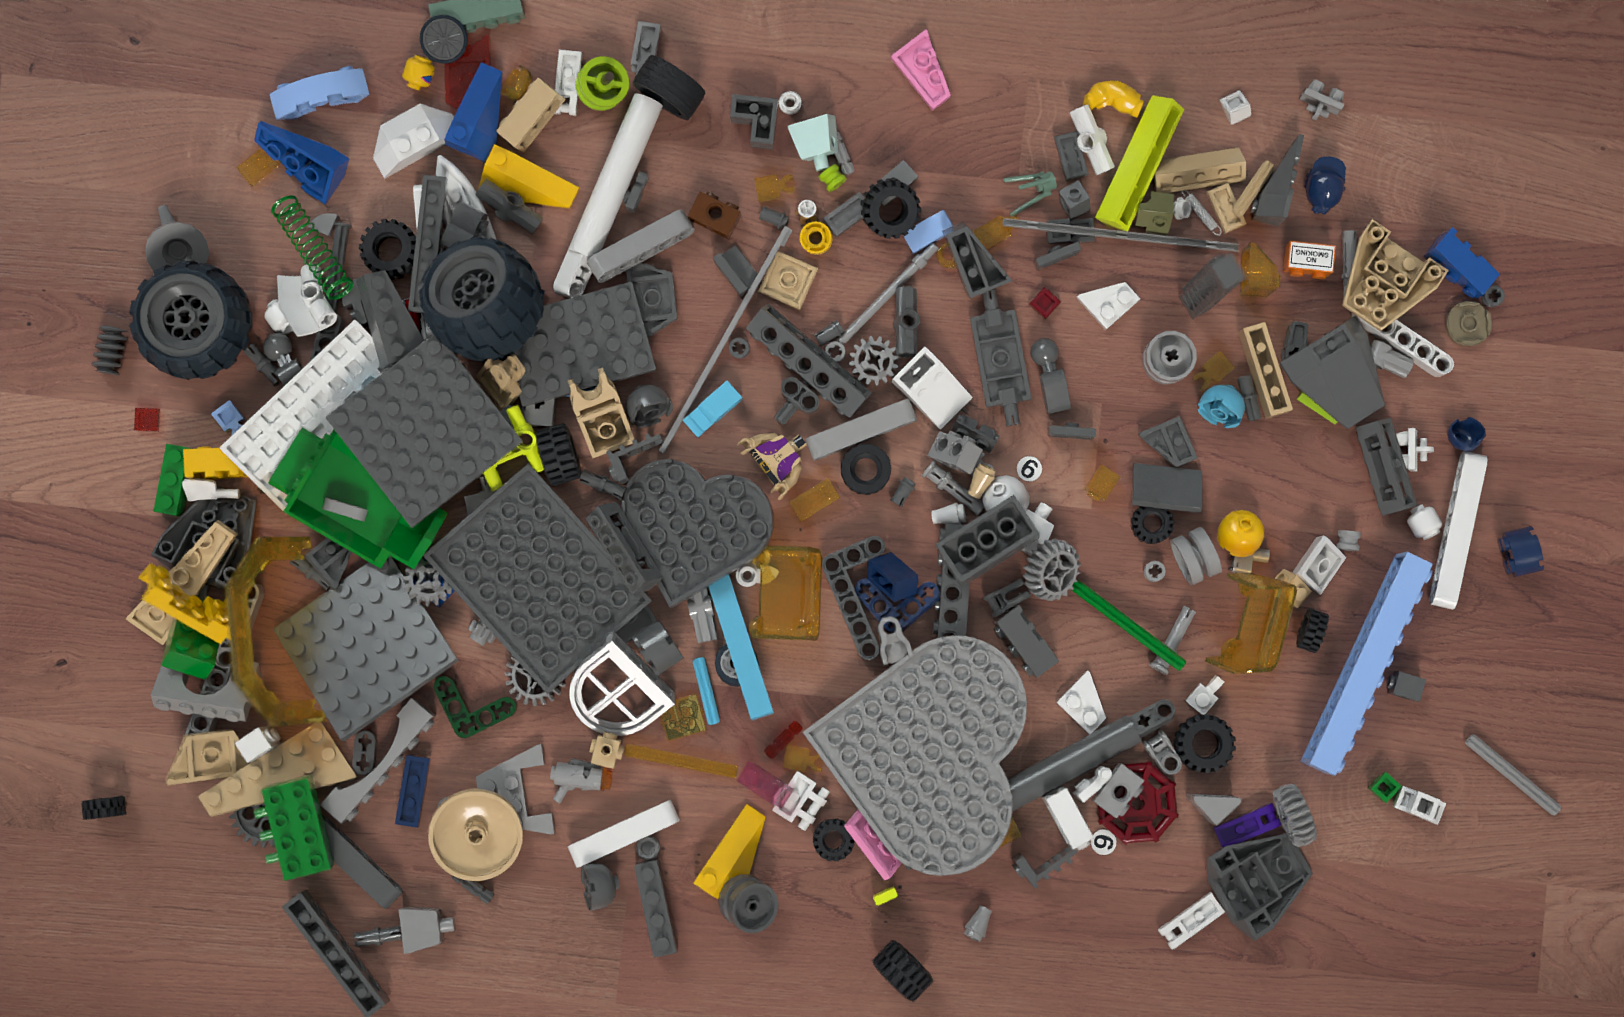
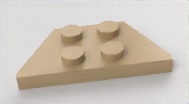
(206, 757)

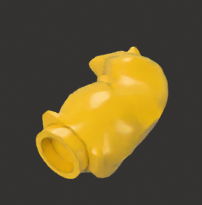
(1114, 94)

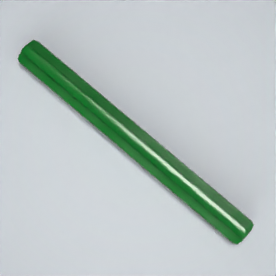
(1128, 625)

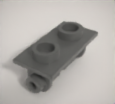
(985, 437)

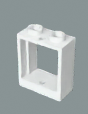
(1068, 818)

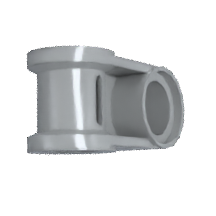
(1162, 752)

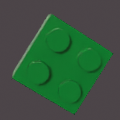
(189, 651)

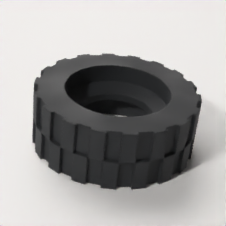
(848, 469)

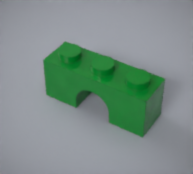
(170, 492)

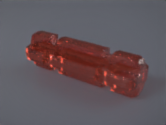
(783, 739)

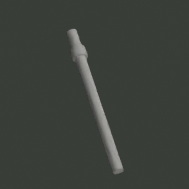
(918, 262)

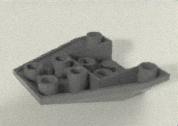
(1338, 373)
(193, 524)

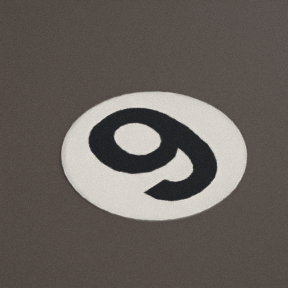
(1029, 468)
(1103, 842)

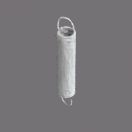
(1202, 213)

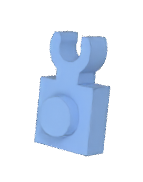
(228, 417)

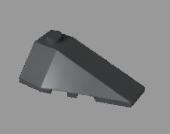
(1276, 197)

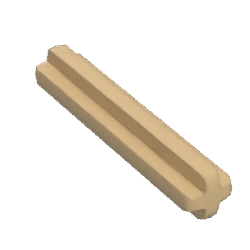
(1253, 188)

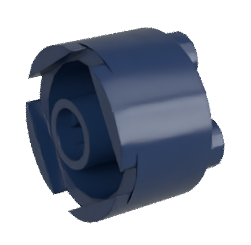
(1521, 551)

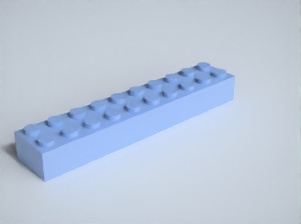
(1366, 663)

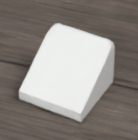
(1236, 107)

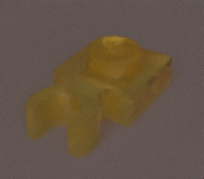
(769, 187)
(1215, 369)
(798, 758)

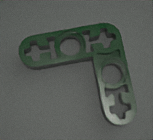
(464, 714)

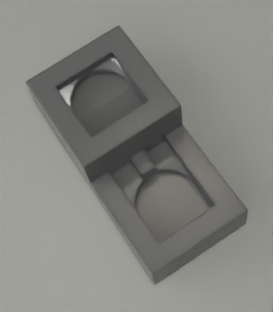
(1066, 238)

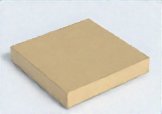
(788, 280)

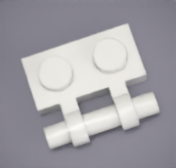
(1088, 787)
(802, 790)

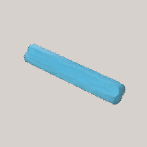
(706, 691)

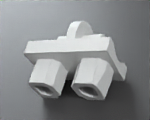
(1410, 439)

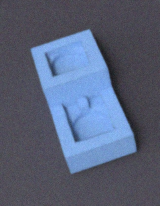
(928, 231)

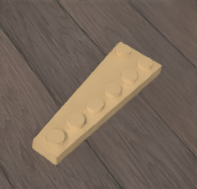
(189, 575)

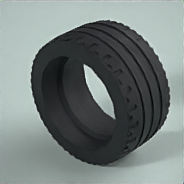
(669, 87)

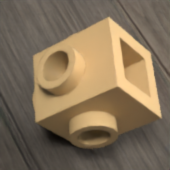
(602, 758)

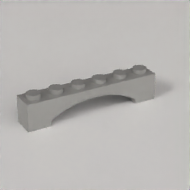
(413, 721)

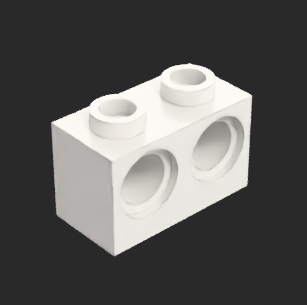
(258, 743)

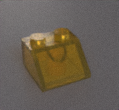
(1259, 272)

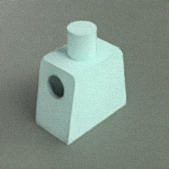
(815, 139)

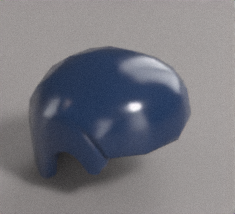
(1466, 434)

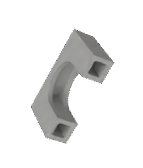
(171, 694)

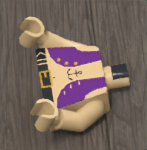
(776, 458)

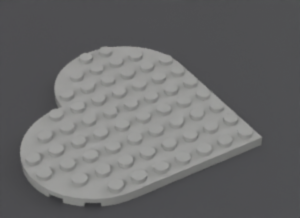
(926, 752)

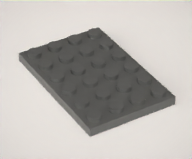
(580, 338)

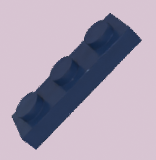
(412, 791)

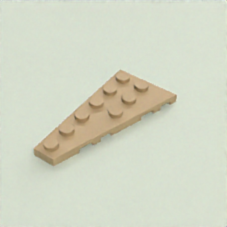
(302, 755)

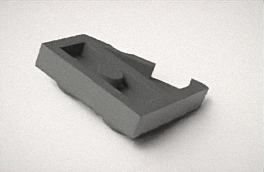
(1170, 442)
(329, 561)

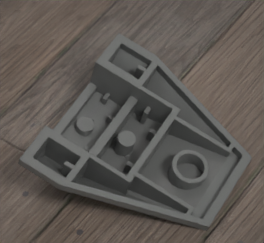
(1257, 881)

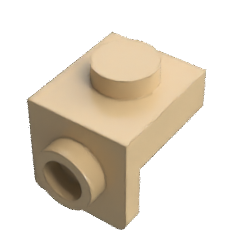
(1302, 589)

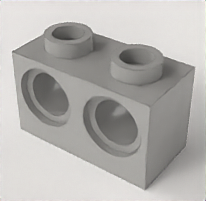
(955, 451)

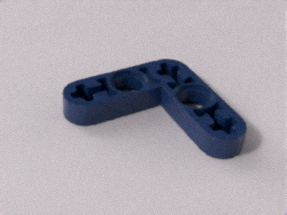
(890, 610)

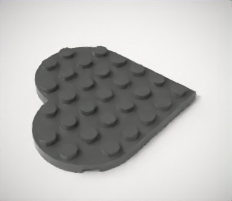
(696, 525)

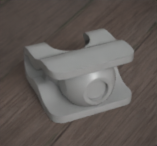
(893, 646)

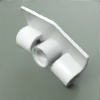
(304, 303)

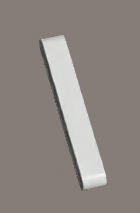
(1458, 530)

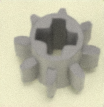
(480, 633)

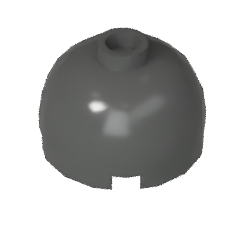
(647, 405)
(599, 885)

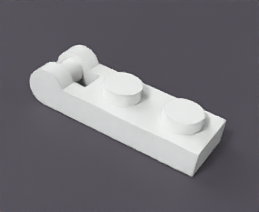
(567, 70)
(1192, 920)

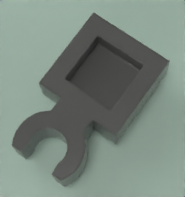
(634, 196)

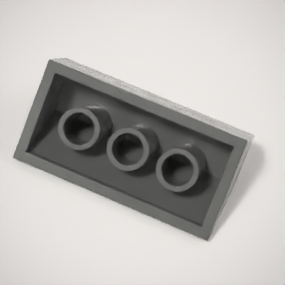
(987, 541)

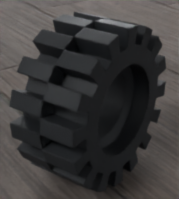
(1147, 536)
(1312, 630)
(103, 807)
(819, 840)

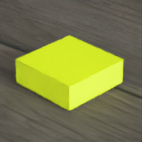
(885, 895)

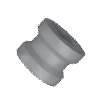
(1348, 540)

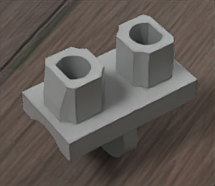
(1322, 104)

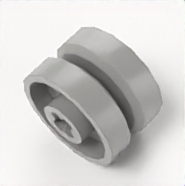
(1182, 354)
(1195, 556)

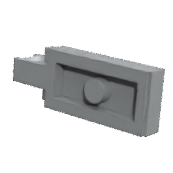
(645, 44)

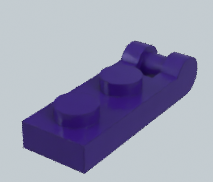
(1246, 826)

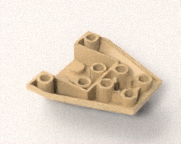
(1387, 278)

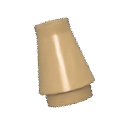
(981, 479)

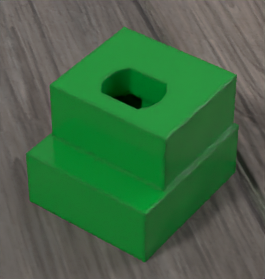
(1392, 787)

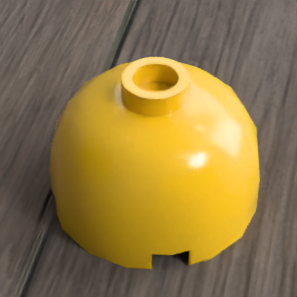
(1240, 533)

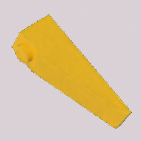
(527, 179)
(734, 853)

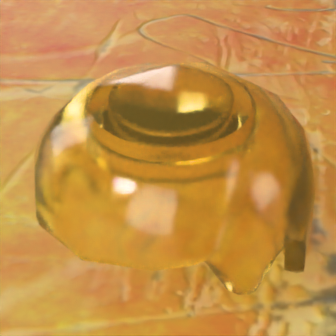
(517, 83)

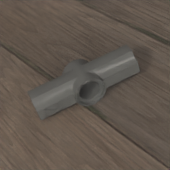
(509, 206)
(906, 335)

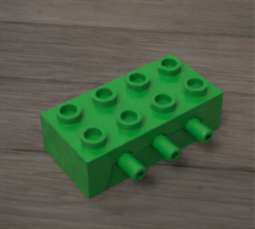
(295, 827)

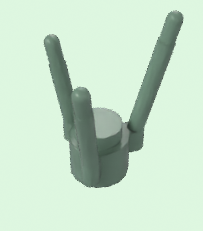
(1042, 181)

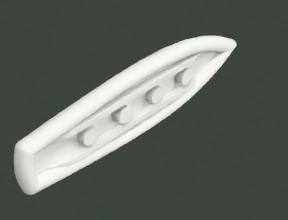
(459, 190)

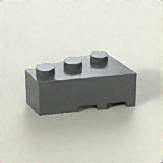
(973, 262)
(1025, 642)

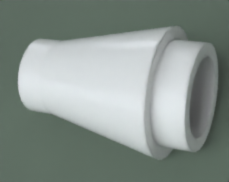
(950, 514)

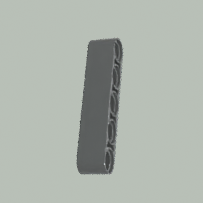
(361, 867)

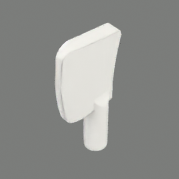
(206, 489)

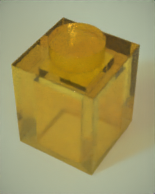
(1101, 483)

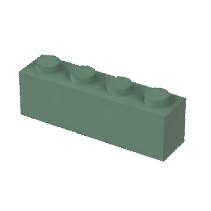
(480, 13)

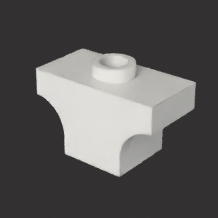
(1419, 804)

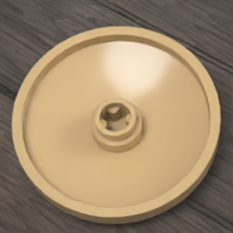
(475, 834)

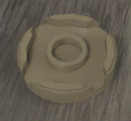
(1468, 323)

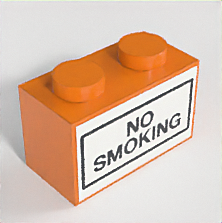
(1309, 259)

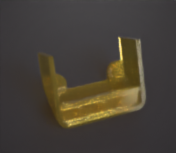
(1261, 625)

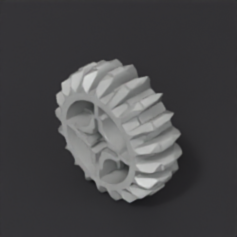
(1047, 566)
(531, 685)
(1294, 815)

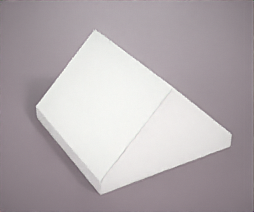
(1319, 564)

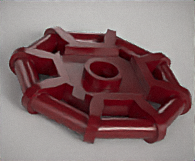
(1148, 811)

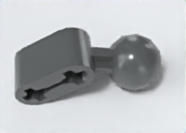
(279, 348)
(1053, 381)

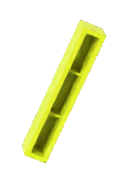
(1139, 163)

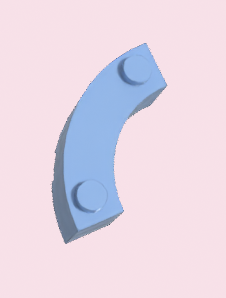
(303, 96)

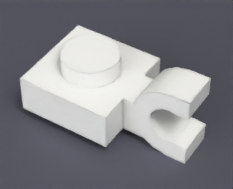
(1203, 697)

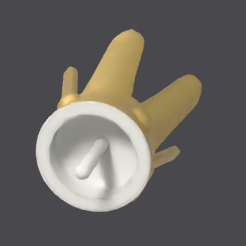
(807, 210)

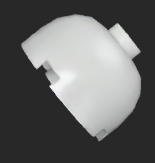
(1003, 488)

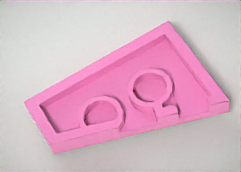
(921, 69)
(872, 846)

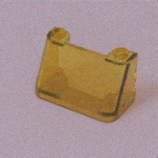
(788, 593)

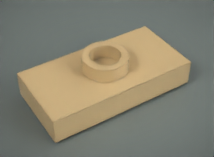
(1222, 201)

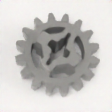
(864, 366)
(427, 590)

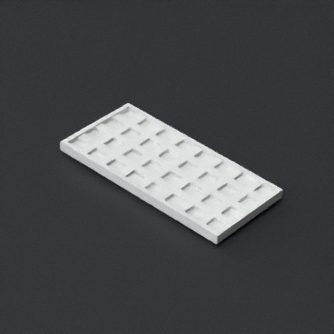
(304, 402)

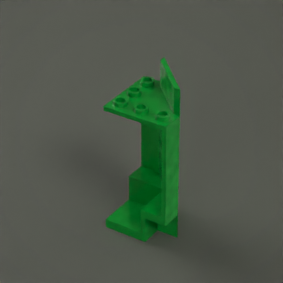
(329, 469)

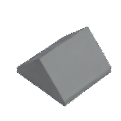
(1214, 807)

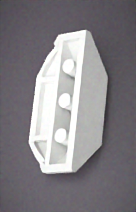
(410, 138)

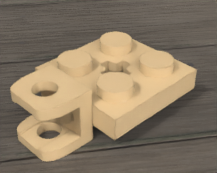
(501, 380)

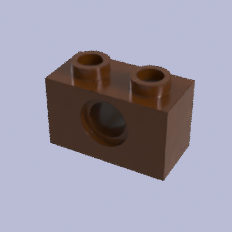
(724, 224)

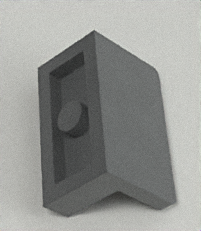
(736, 270)

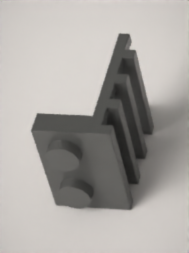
(618, 469)
(1023, 869)

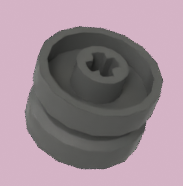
(748, 903)

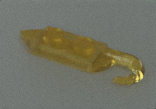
(988, 234)

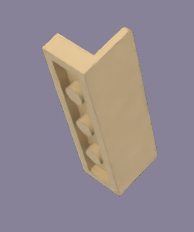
(1200, 170)

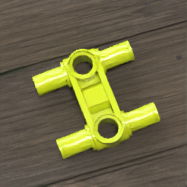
(530, 450)

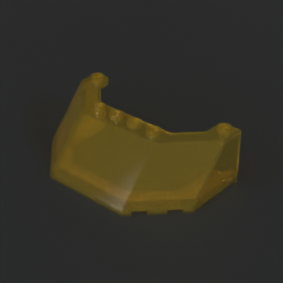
(240, 654)

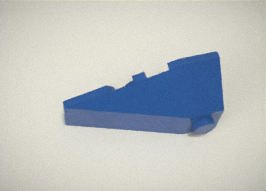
(478, 115)
(310, 162)

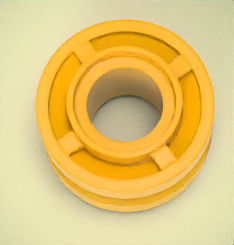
(811, 228)

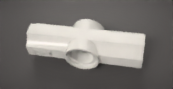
(1092, 139)

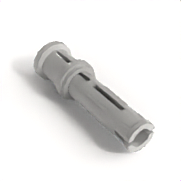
(946, 477)
(1174, 638)

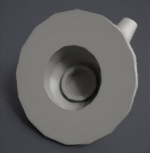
(175, 242)

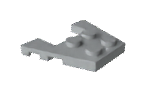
(507, 781)

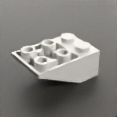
(932, 388)

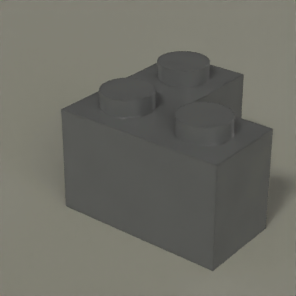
(759, 113)

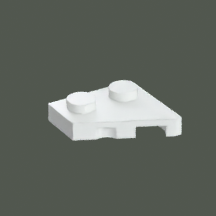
(1109, 303)
(1083, 703)

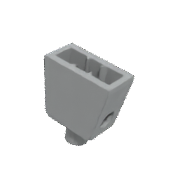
(423, 927)

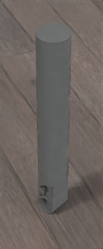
(1086, 754)

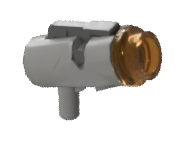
(579, 775)

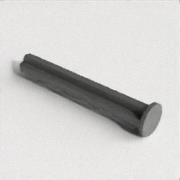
(339, 251)

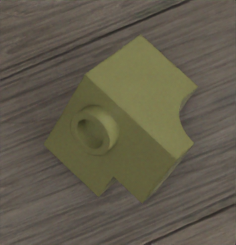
(1156, 213)

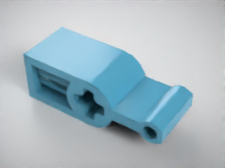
(713, 409)

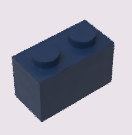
(892, 576)

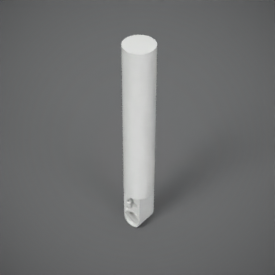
(607, 195)

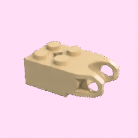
(601, 416)

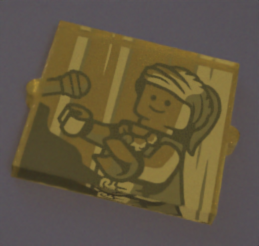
(683, 718)

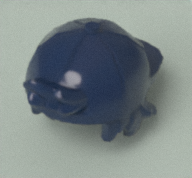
(1325, 184)

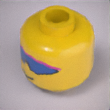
(418, 72)

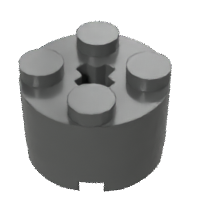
(658, 648)

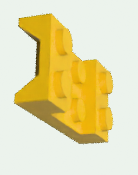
(204, 616)

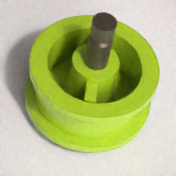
(602, 83)

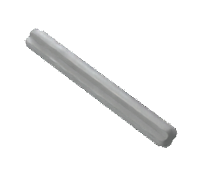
(1513, 774)

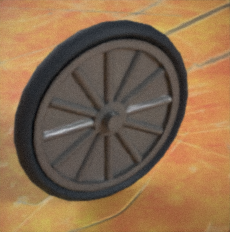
(443, 39)

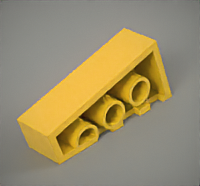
(210, 464)

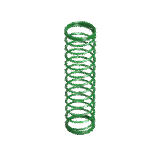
(332, 285)

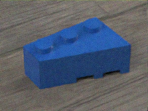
(1464, 267)

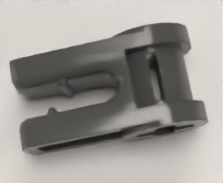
(1295, 338)
(998, 601)

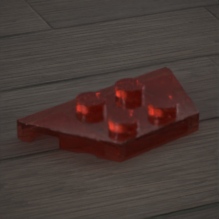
(462, 71)

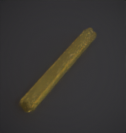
(681, 761)

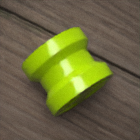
(832, 178)

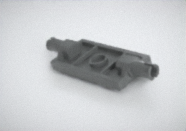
(1000, 358)

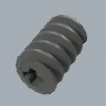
(109, 350)

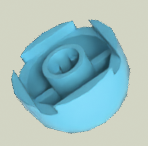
(1223, 405)

